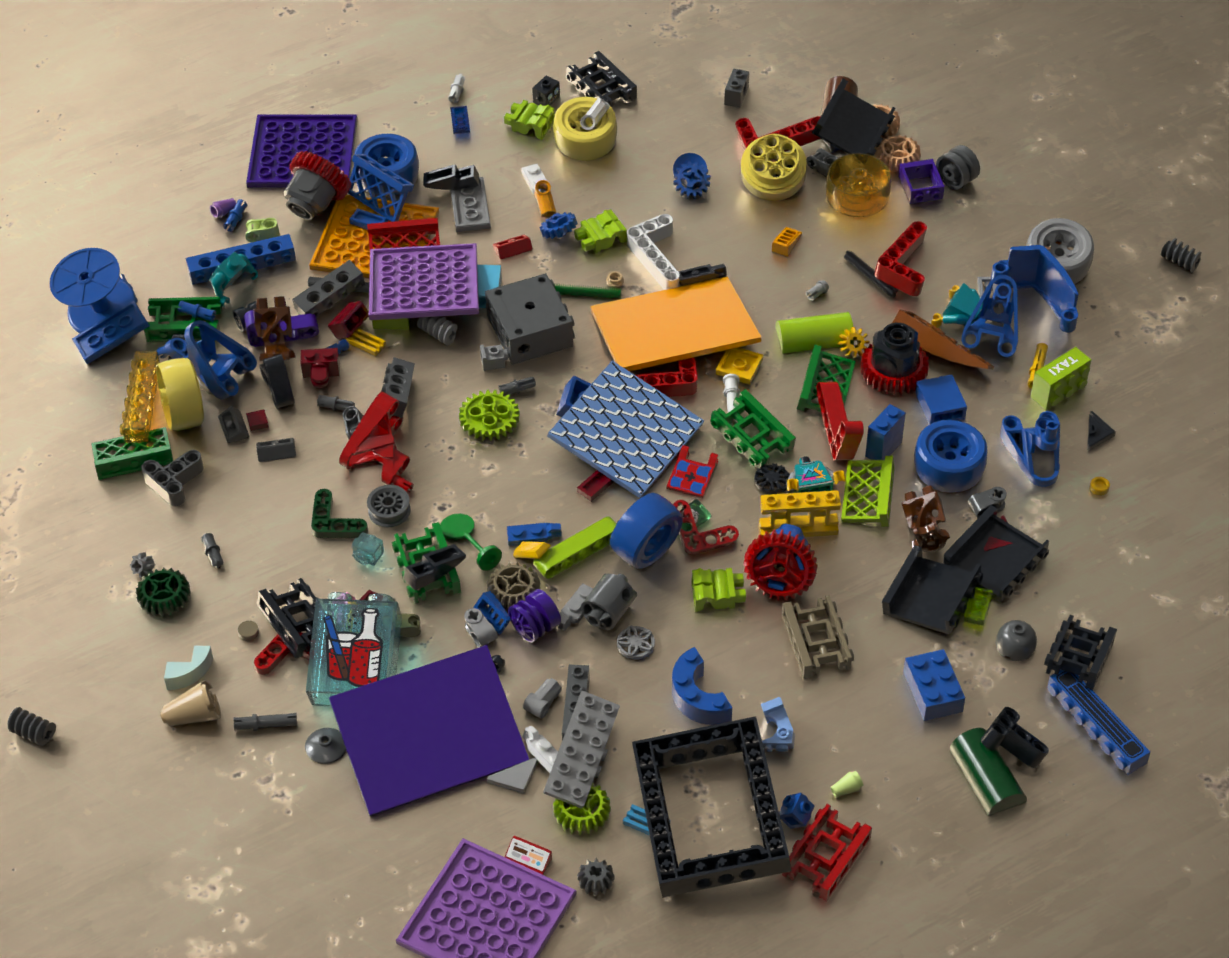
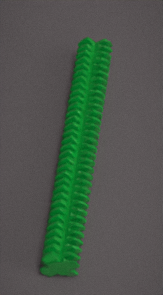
(565, 290)

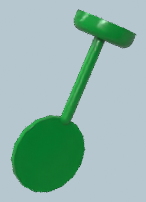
(460, 526)

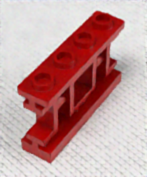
(839, 862)

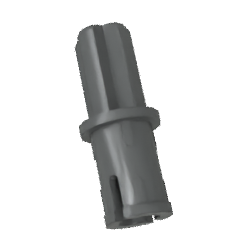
(517, 386)
(333, 402)
(212, 550)

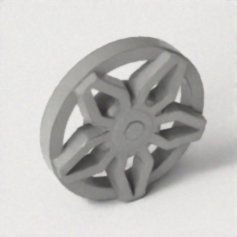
(635, 642)

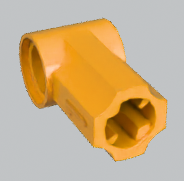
(544, 199)

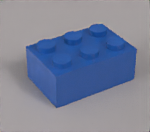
(934, 685)

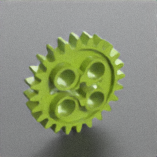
(489, 415)

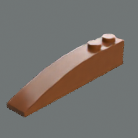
(937, 343)

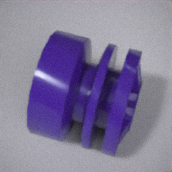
(534, 615)

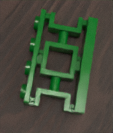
(163, 332)
(762, 420)
(419, 544)

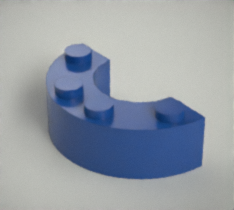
(689, 699)

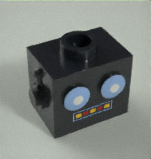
(546, 91)

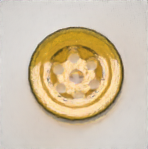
(859, 174)

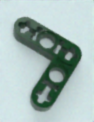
(326, 520)

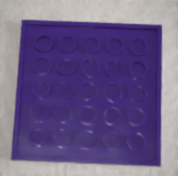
(284, 135)

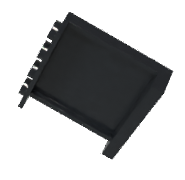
(1003, 566)

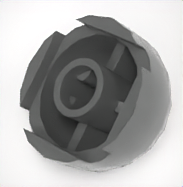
(1016, 640)

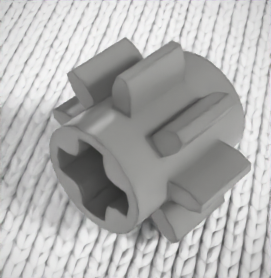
(142, 564)

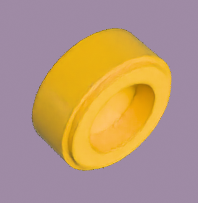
(1099, 486)

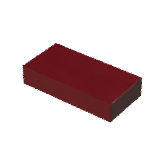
(594, 485)

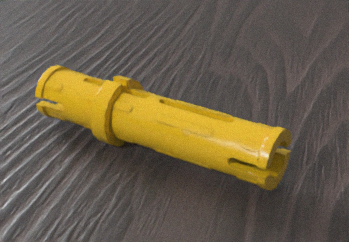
(1040, 353)

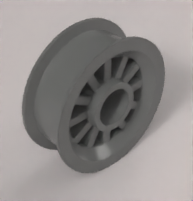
(388, 506)

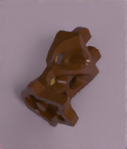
(273, 317)
(928, 537)

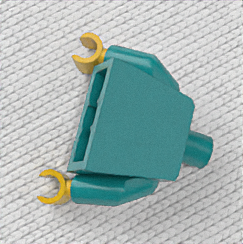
(960, 306)

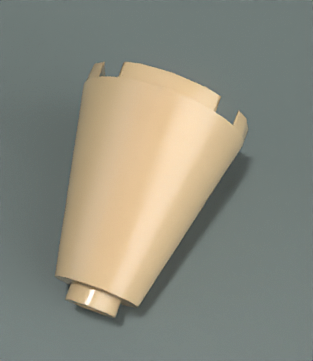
(192, 706)

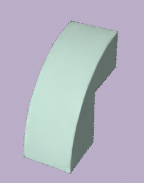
(184, 674)

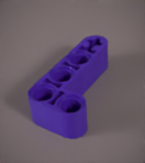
(303, 327)

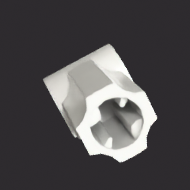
(596, 112)

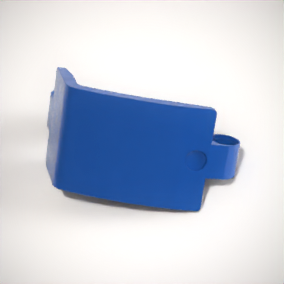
(1038, 269)

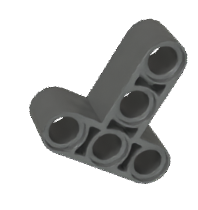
(169, 480)

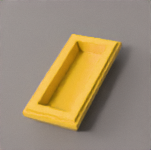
(531, 550)

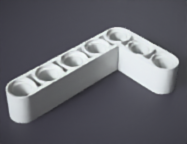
(641, 243)

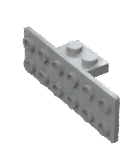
(582, 749)

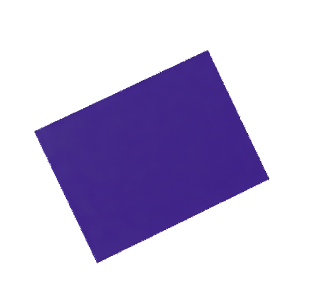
(428, 730)

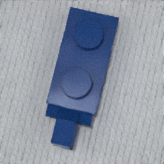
(533, 533)

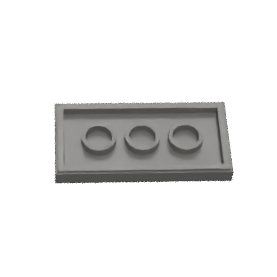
(471, 208)

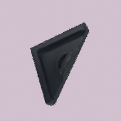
(1098, 431)

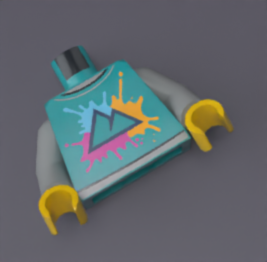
(813, 477)

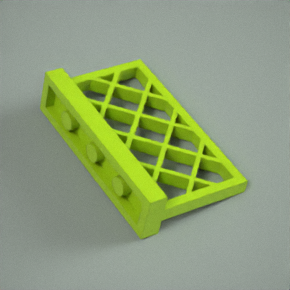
(884, 495)

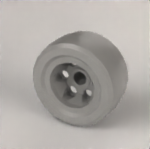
(1070, 234)

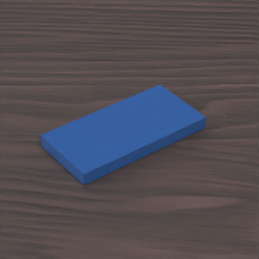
(110, 332)

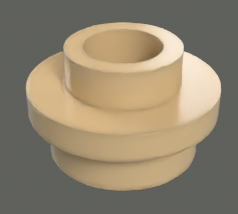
(615, 279)

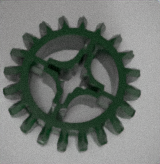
(163, 597)

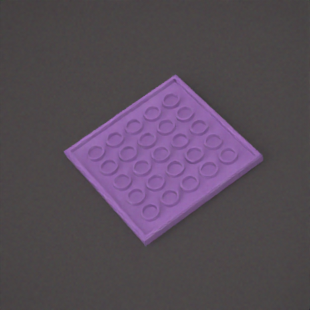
(423, 281)
(486, 909)

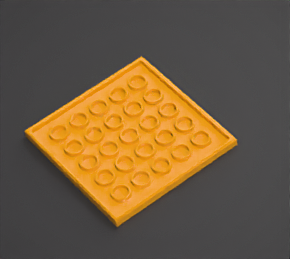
(349, 242)

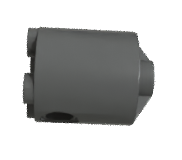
(608, 601)

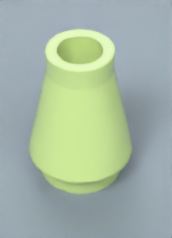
(848, 784)

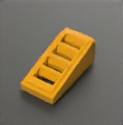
(783, 243)

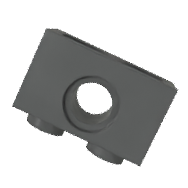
(736, 88)

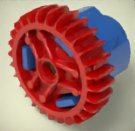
(781, 562)

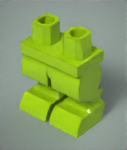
(528, 116)
(600, 231)
(717, 588)

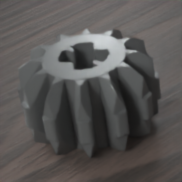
(595, 876)

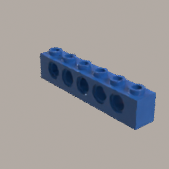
(260, 254)

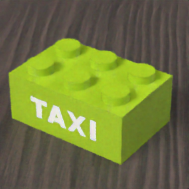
(1060, 378)

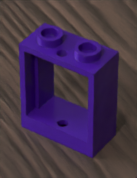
(926, 169)

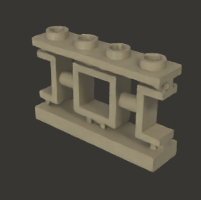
(802, 642)

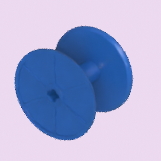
(89, 287)

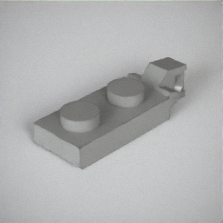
(572, 610)

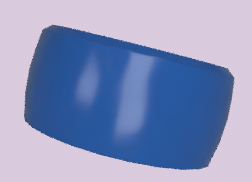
(395, 148)
(948, 468)
(646, 531)

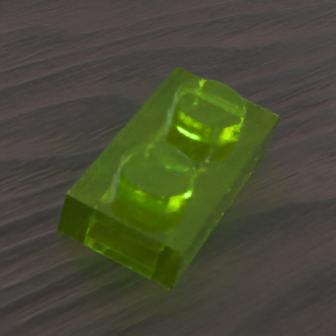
(978, 606)

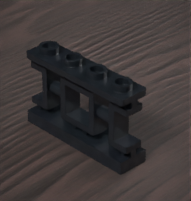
(598, 69)
(282, 618)
(1075, 661)

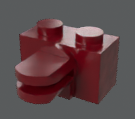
(320, 365)

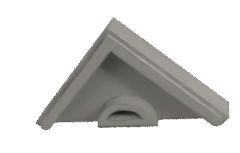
(515, 777)

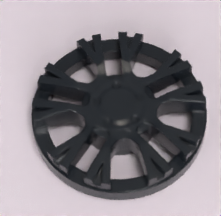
(771, 478)

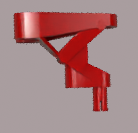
(380, 445)

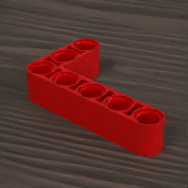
(799, 132)
(890, 263)
(675, 383)
(842, 434)

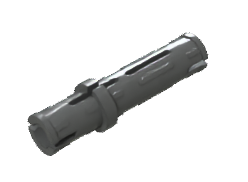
(265, 721)

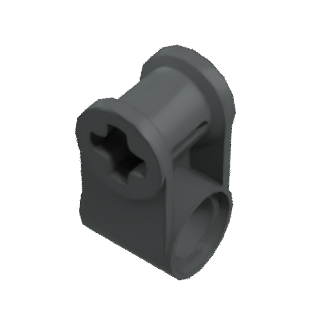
(821, 161)
(352, 418)
(981, 501)

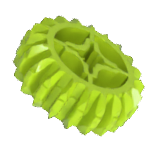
(581, 818)

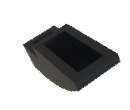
(452, 178)
(433, 566)

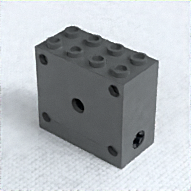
(529, 318)

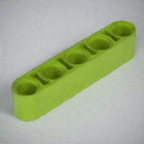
(575, 548)

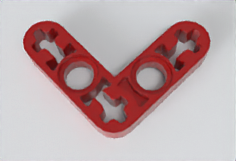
(700, 538)
(274, 659)

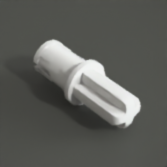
(456, 88)

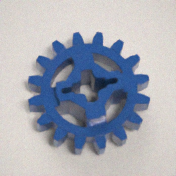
(701, 183)
(558, 225)

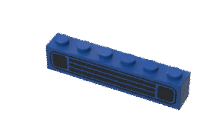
(1099, 721)

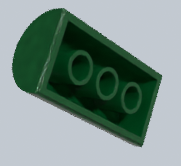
(986, 772)

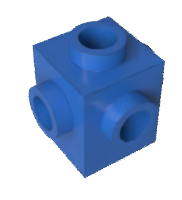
(796, 810)

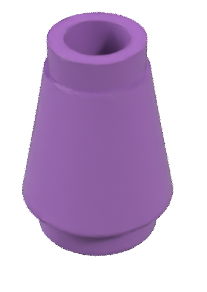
(222, 207)

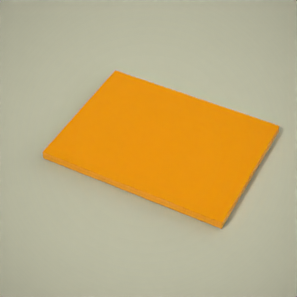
(675, 324)

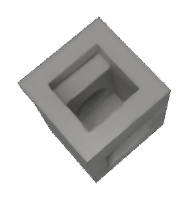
(493, 357)

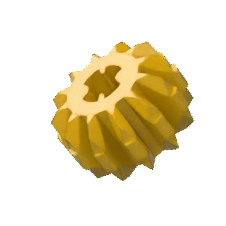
(849, 347)

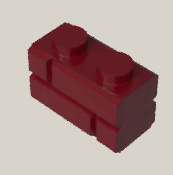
(348, 320)

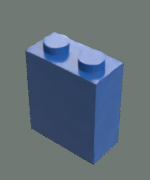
(941, 399)
(885, 433)

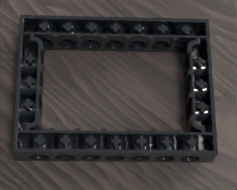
(727, 867)

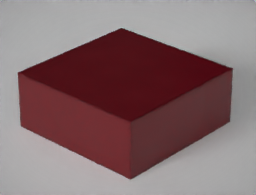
(257, 420)

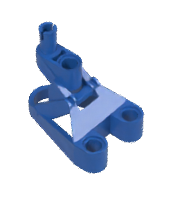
(1002, 296)
(218, 376)
(1044, 435)

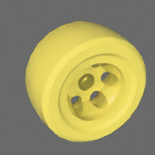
(583, 143)
(180, 394)

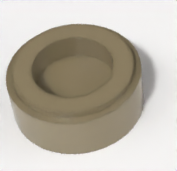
(248, 630)

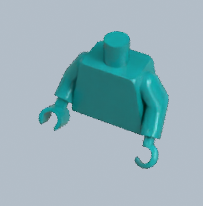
(228, 272)

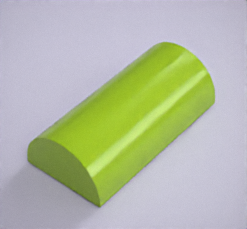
(805, 332)

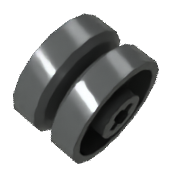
(958, 167)

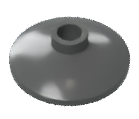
(325, 752)

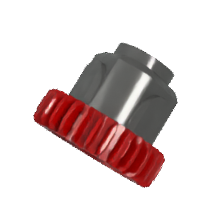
(314, 185)

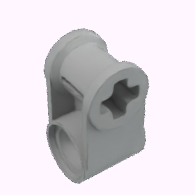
(479, 627)

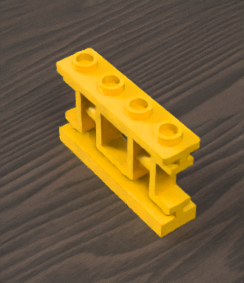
(817, 504)

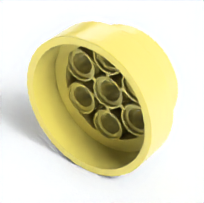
(762, 183)

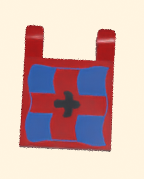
(691, 476)

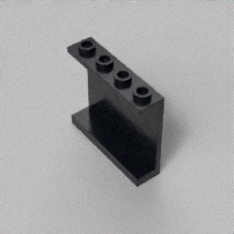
(852, 123)
(930, 592)

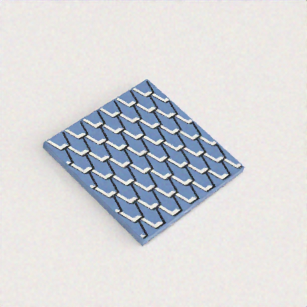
(625, 429)

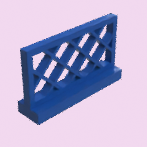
(382, 175)

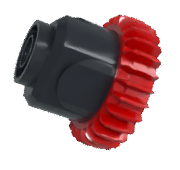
(894, 360)

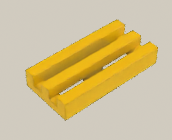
(367, 339)

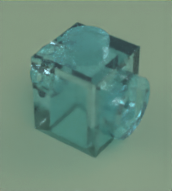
(367, 549)

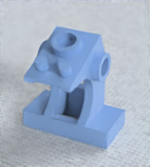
(784, 737)

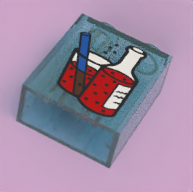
(352, 644)

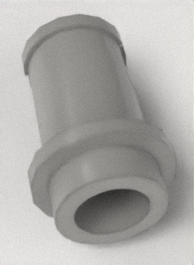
(818, 289)

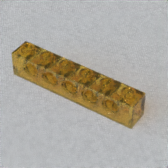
(140, 397)

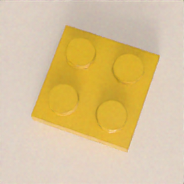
(740, 362)

